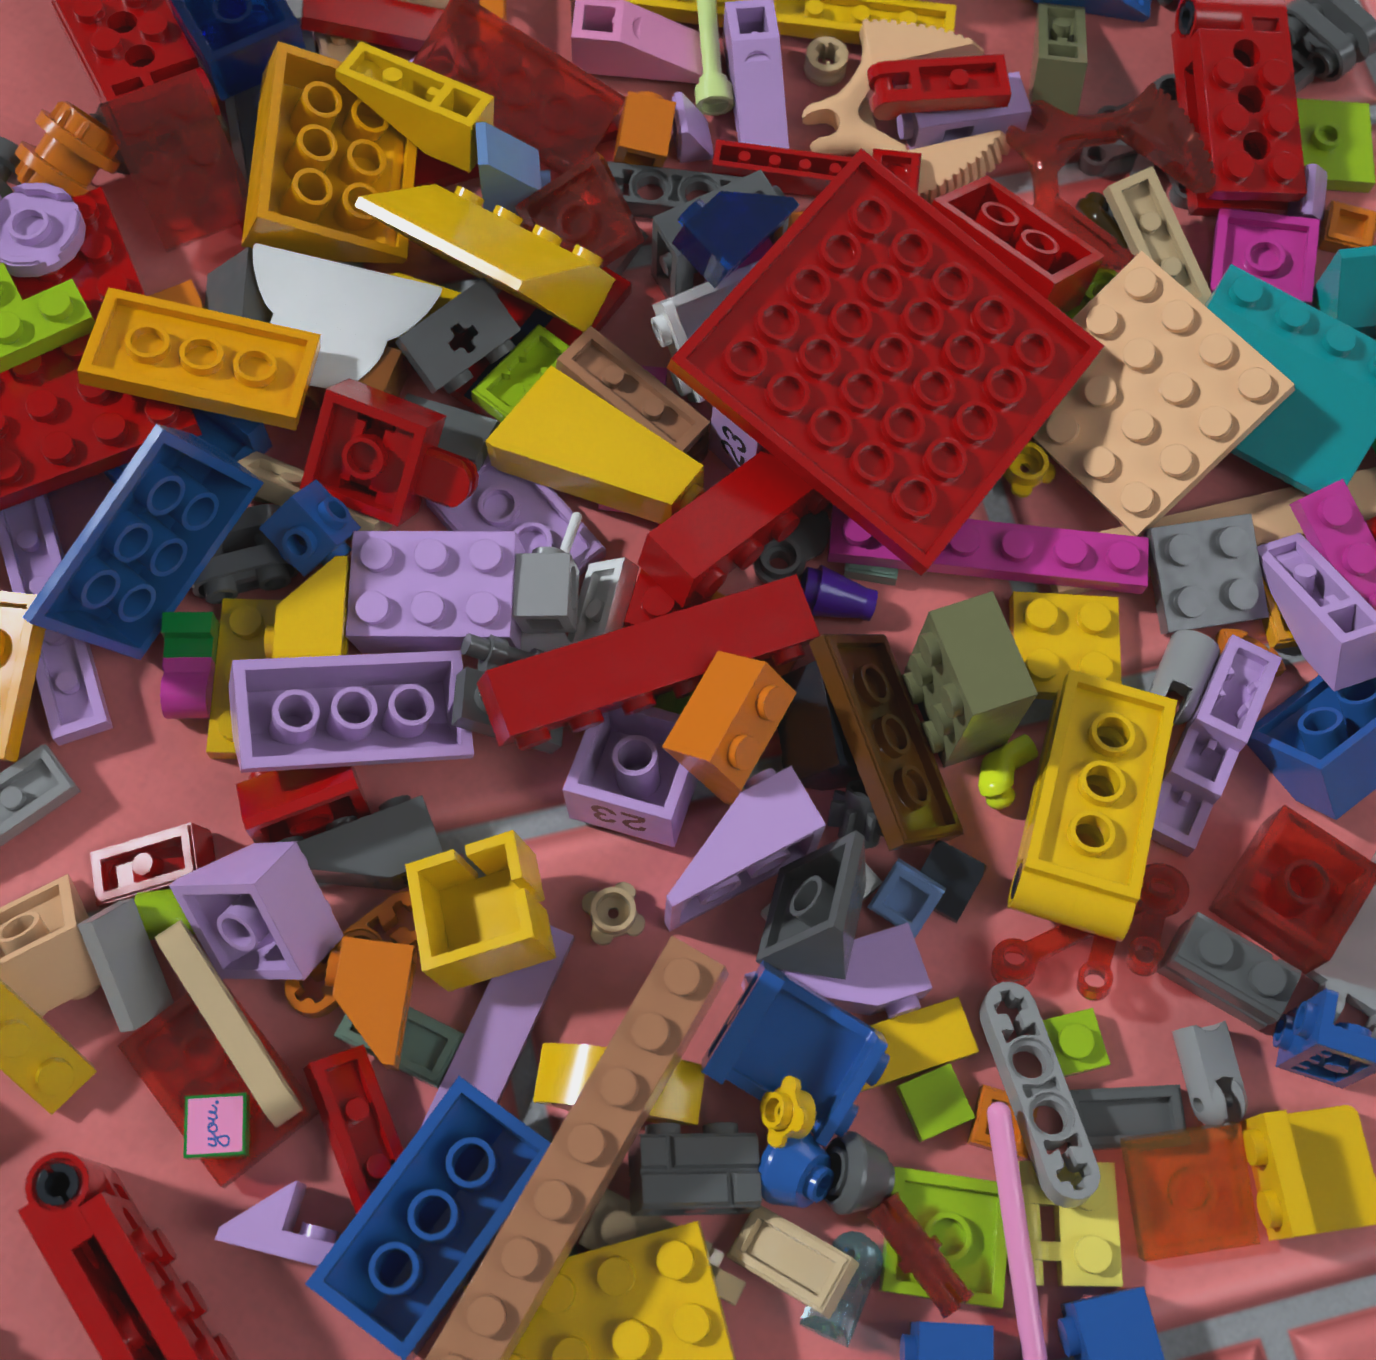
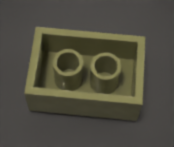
(968, 679)

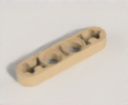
(229, 1024)

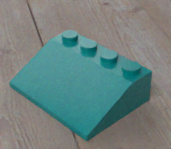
(1331, 415)

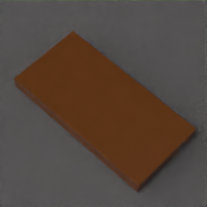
(886, 739)

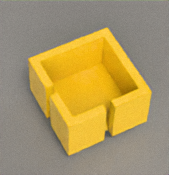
(479, 925)

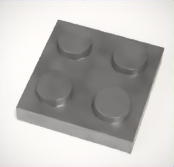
(1206, 573)

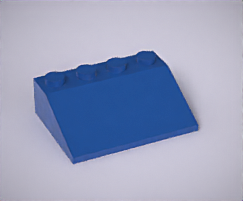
(145, 543)

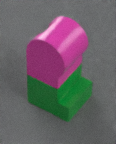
(188, 664)

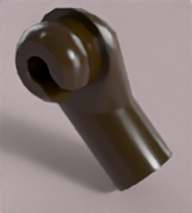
(1095, 208)

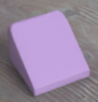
(690, 131)
(1313, 203)

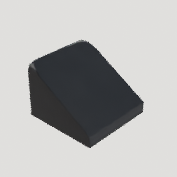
(956, 873)

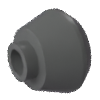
(860, 1174)

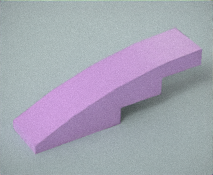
(1212, 743)

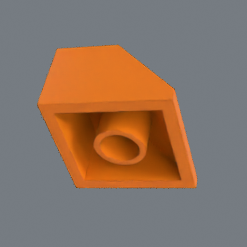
(729, 722)

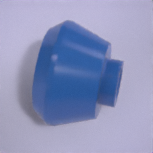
(796, 1173)

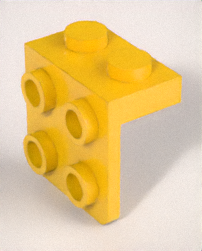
(1310, 1171)

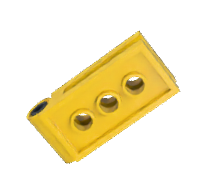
(1093, 806)

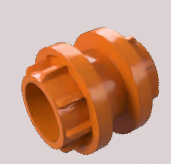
(68, 151)

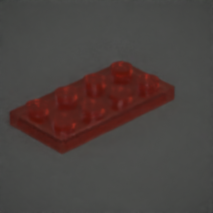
(533, 88)

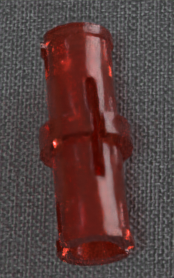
(920, 1255)

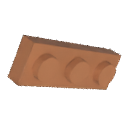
(631, 389)

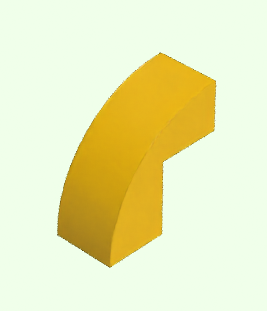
(567, 1068)

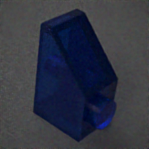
(729, 230)

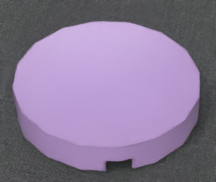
(39, 229)

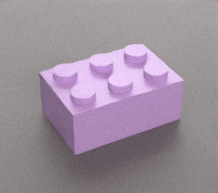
(431, 589)

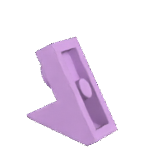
(270, 1228)

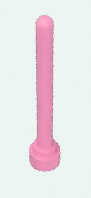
(1016, 1232)

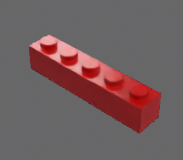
(788, 169)

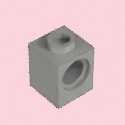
(546, 591)

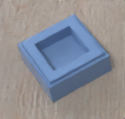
(906, 897)

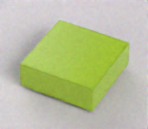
(935, 1102)

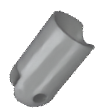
(1186, 670)
(1211, 1073)

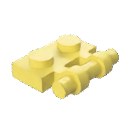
(1085, 1236)

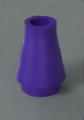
(836, 595)

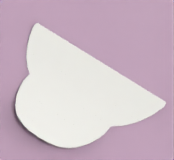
(344, 303)

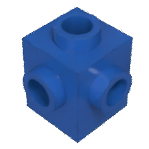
(311, 528)

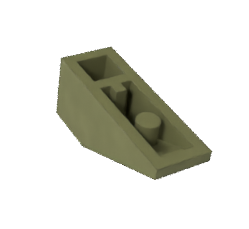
(1059, 56)

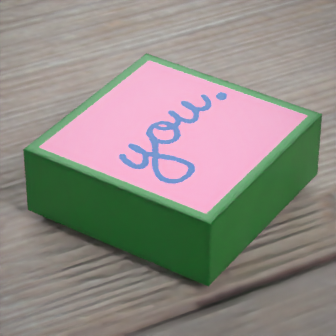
(216, 1126)

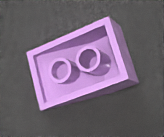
(756, 837)

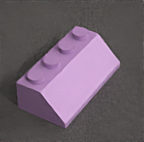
(345, 710)

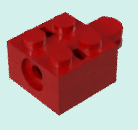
(384, 454)

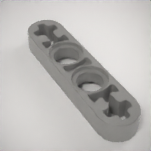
(1046, 1090)

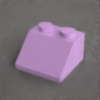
(259, 913)

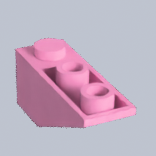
(633, 43)

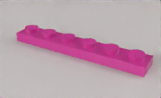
(1012, 554)

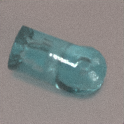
(848, 1311)

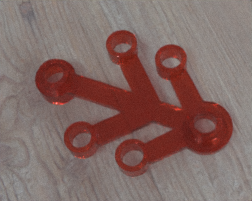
(1155, 909)

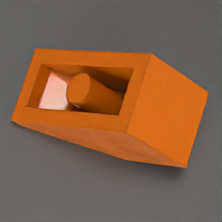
(375, 992)

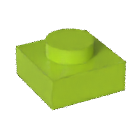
(1077, 1042)

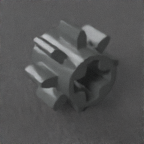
(853, 812)

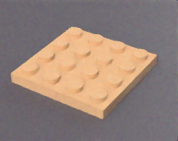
(1158, 398)

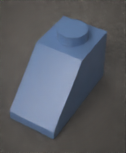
(507, 168)

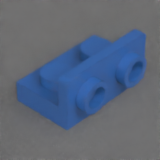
(1322, 1050)

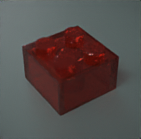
(1295, 890)

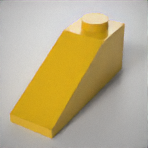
(419, 103)

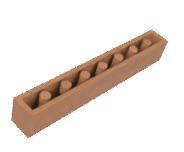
(582, 1157)

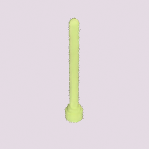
(714, 91)

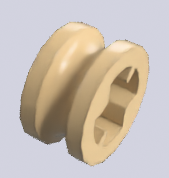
(825, 48)

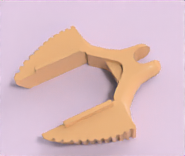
(943, 164)

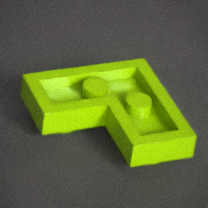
(40, 321)

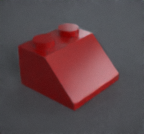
(298, 801)

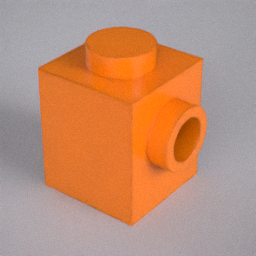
(644, 129)

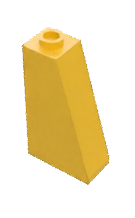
(593, 451)

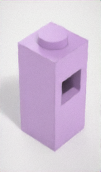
(942, 126)

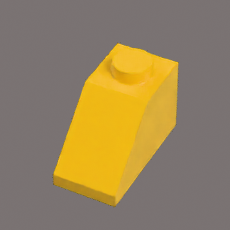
(313, 616)

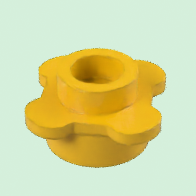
(1039, 470)
(787, 1112)

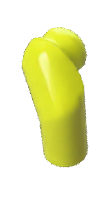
(999, 768)

